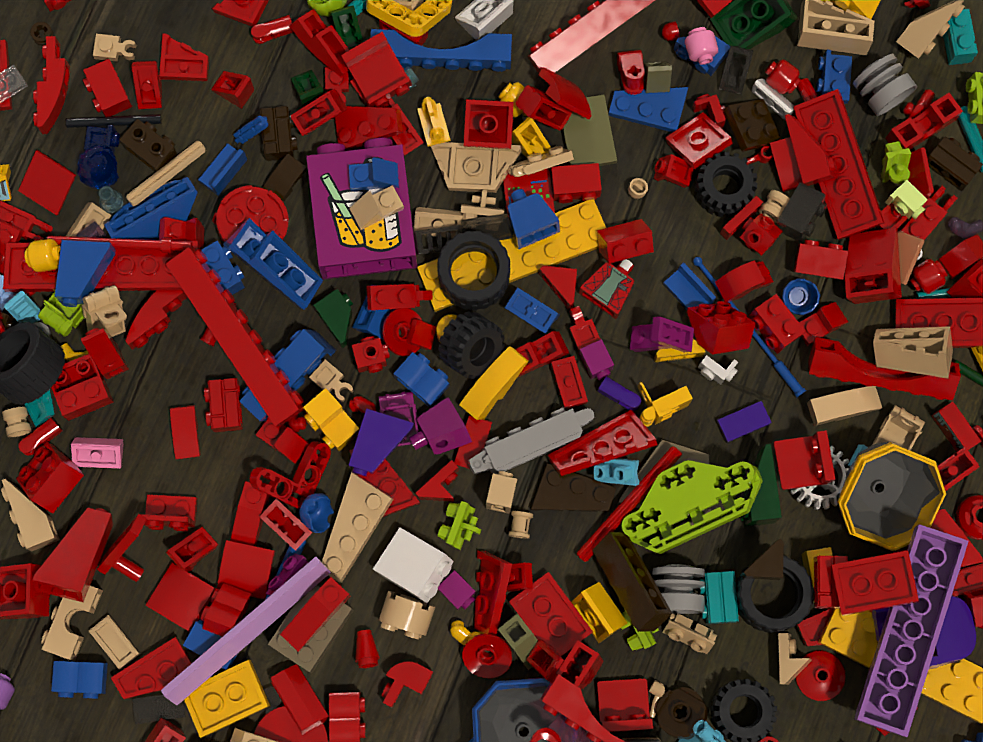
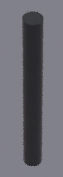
(115, 121)

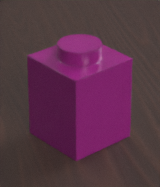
(596, 360)
(457, 591)

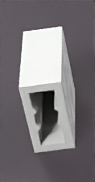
(413, 565)

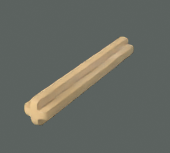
(165, 173)

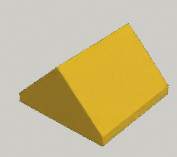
(599, 612)

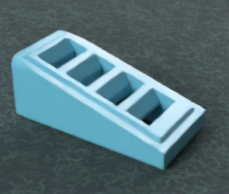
(23, 308)

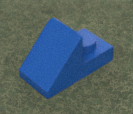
(374, 175)

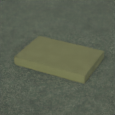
(591, 138)

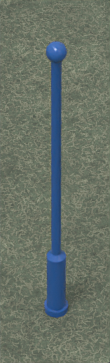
(778, 365)

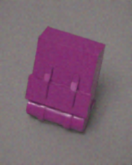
(401, 407)

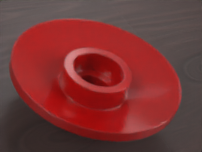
(401, 320)
(487, 664)
(819, 689)

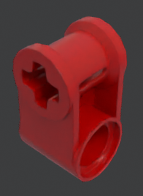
(631, 70)

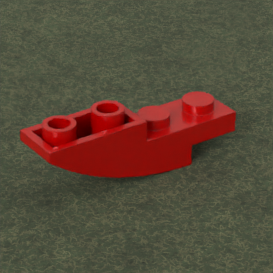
(53, 90)
(153, 316)

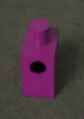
(441, 429)

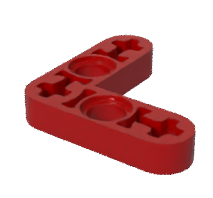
(298, 484)

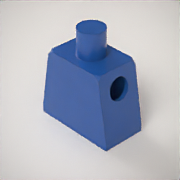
(531, 218)

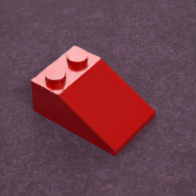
(18, 593)

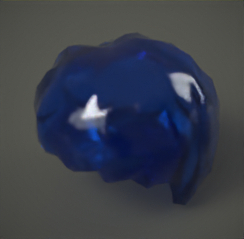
(97, 167)

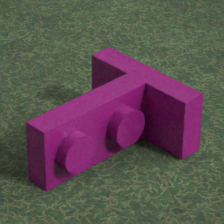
(662, 335)

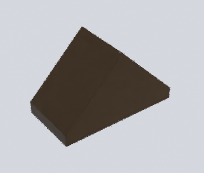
(768, 565)

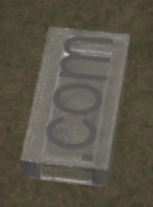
(10, 82)

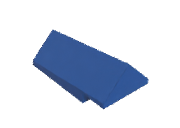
(275, 263)

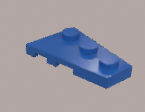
(655, 110)

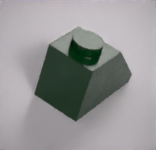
(336, 315)

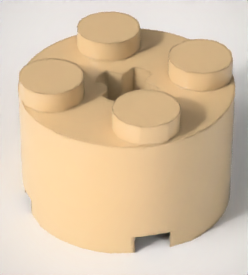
(406, 614)

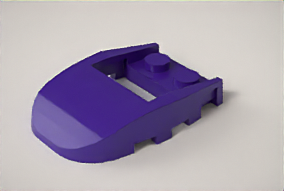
(956, 636)

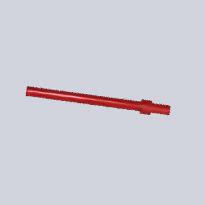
(166, 245)

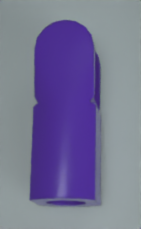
(619, 394)

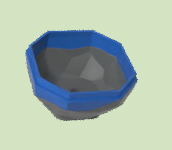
(508, 708)

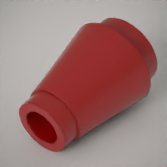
(366, 650)

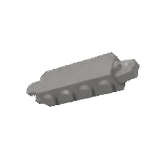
(531, 442)

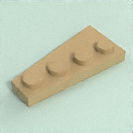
(355, 522)

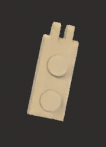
(538, 162)

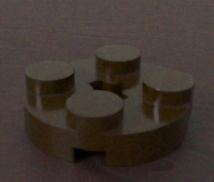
(679, 699)

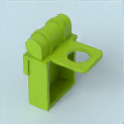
(61, 317)

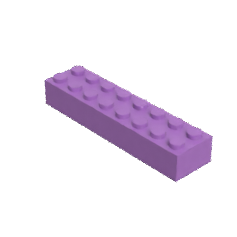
(911, 634)

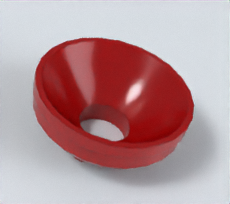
(967, 519)

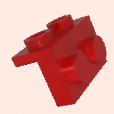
(776, 324)

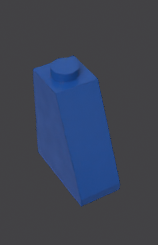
(81, 269)

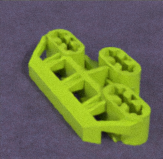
(691, 499)

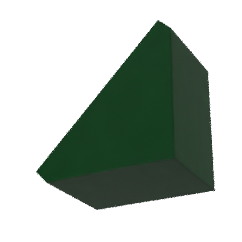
(347, 26)
(307, 87)

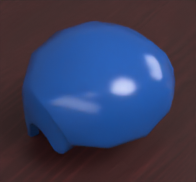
(800, 296)
(315, 512)

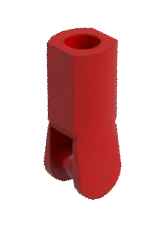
(273, 29)
(38, 438)

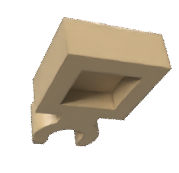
(111, 47)
(329, 377)

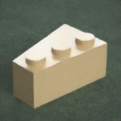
(833, 28)
(915, 350)

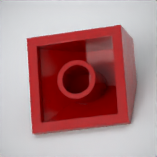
(488, 124)

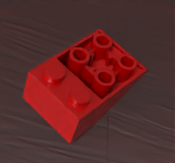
(873, 267)

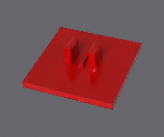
(47, 182)

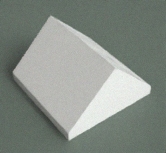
(484, 16)

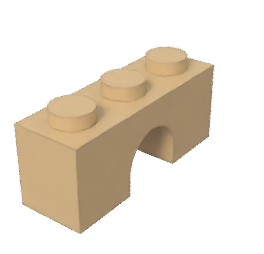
(60, 638)

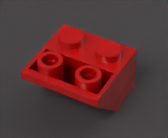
(720, 327)
(81, 388)
(49, 477)

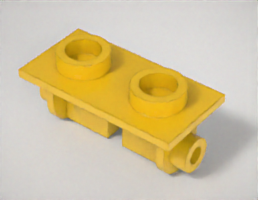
(433, 122)

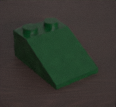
(753, 21)
(766, 505)

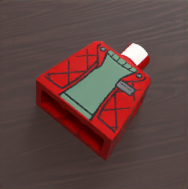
(609, 287)

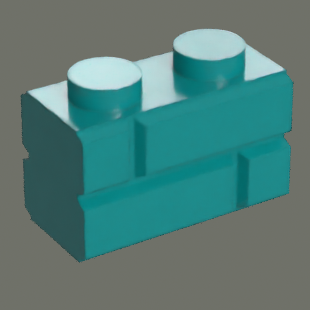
(960, 39)
(719, 598)

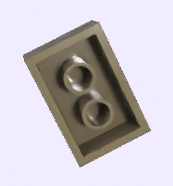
(316, 648)

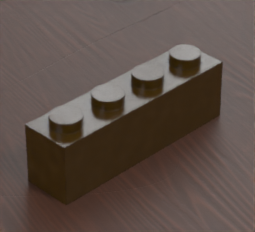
(632, 582)

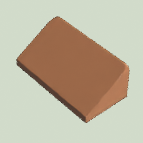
(908, 253)

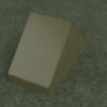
(657, 76)

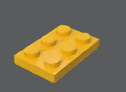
(226, 699)

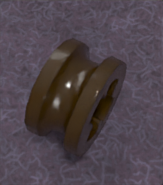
(35, 32)

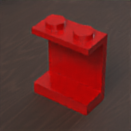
(377, 70)

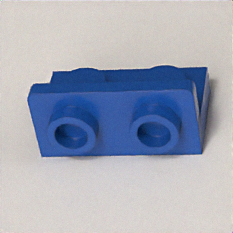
(834, 74)

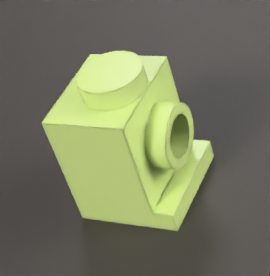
(907, 200)

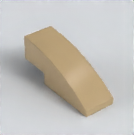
(844, 405)

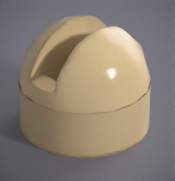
(639, 188)

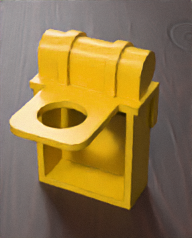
(663, 407)

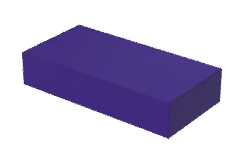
(744, 422)

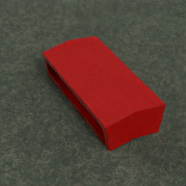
(299, 698)

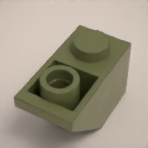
(518, 638)

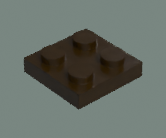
(752, 124)

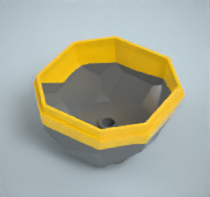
(907, 495)

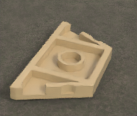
(472, 167)

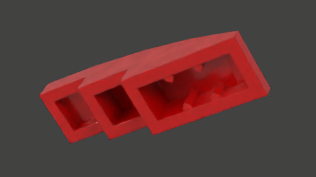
(409, 137)

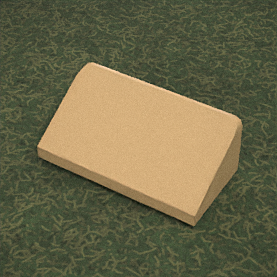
(88, 215)
(436, 218)

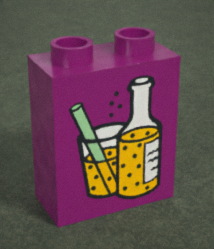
(340, 243)

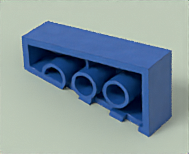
(297, 360)

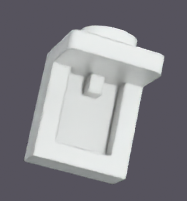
(712, 370)

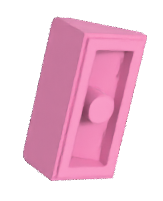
(97, 452)

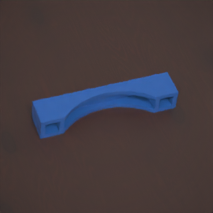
(489, 52)

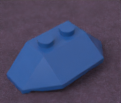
(143, 221)

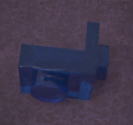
(104, 137)

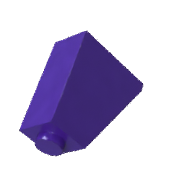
(377, 440)

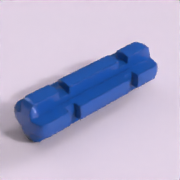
(251, 129)

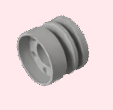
(882, 81)
(679, 587)

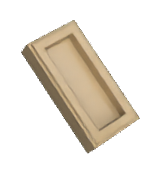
(114, 642)

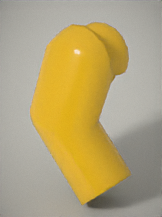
(460, 633)

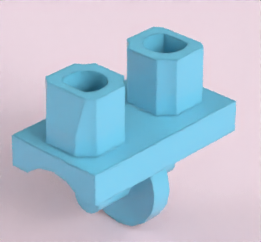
(617, 471)

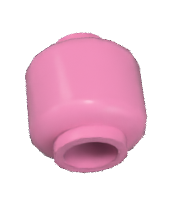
(701, 45)

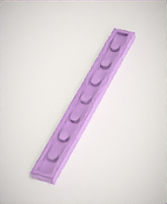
(245, 631)

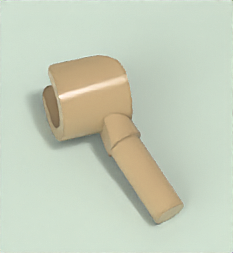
(658, 690)

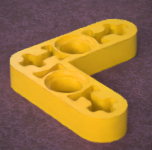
(410, 22)

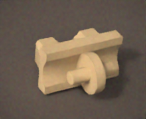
(473, 211)

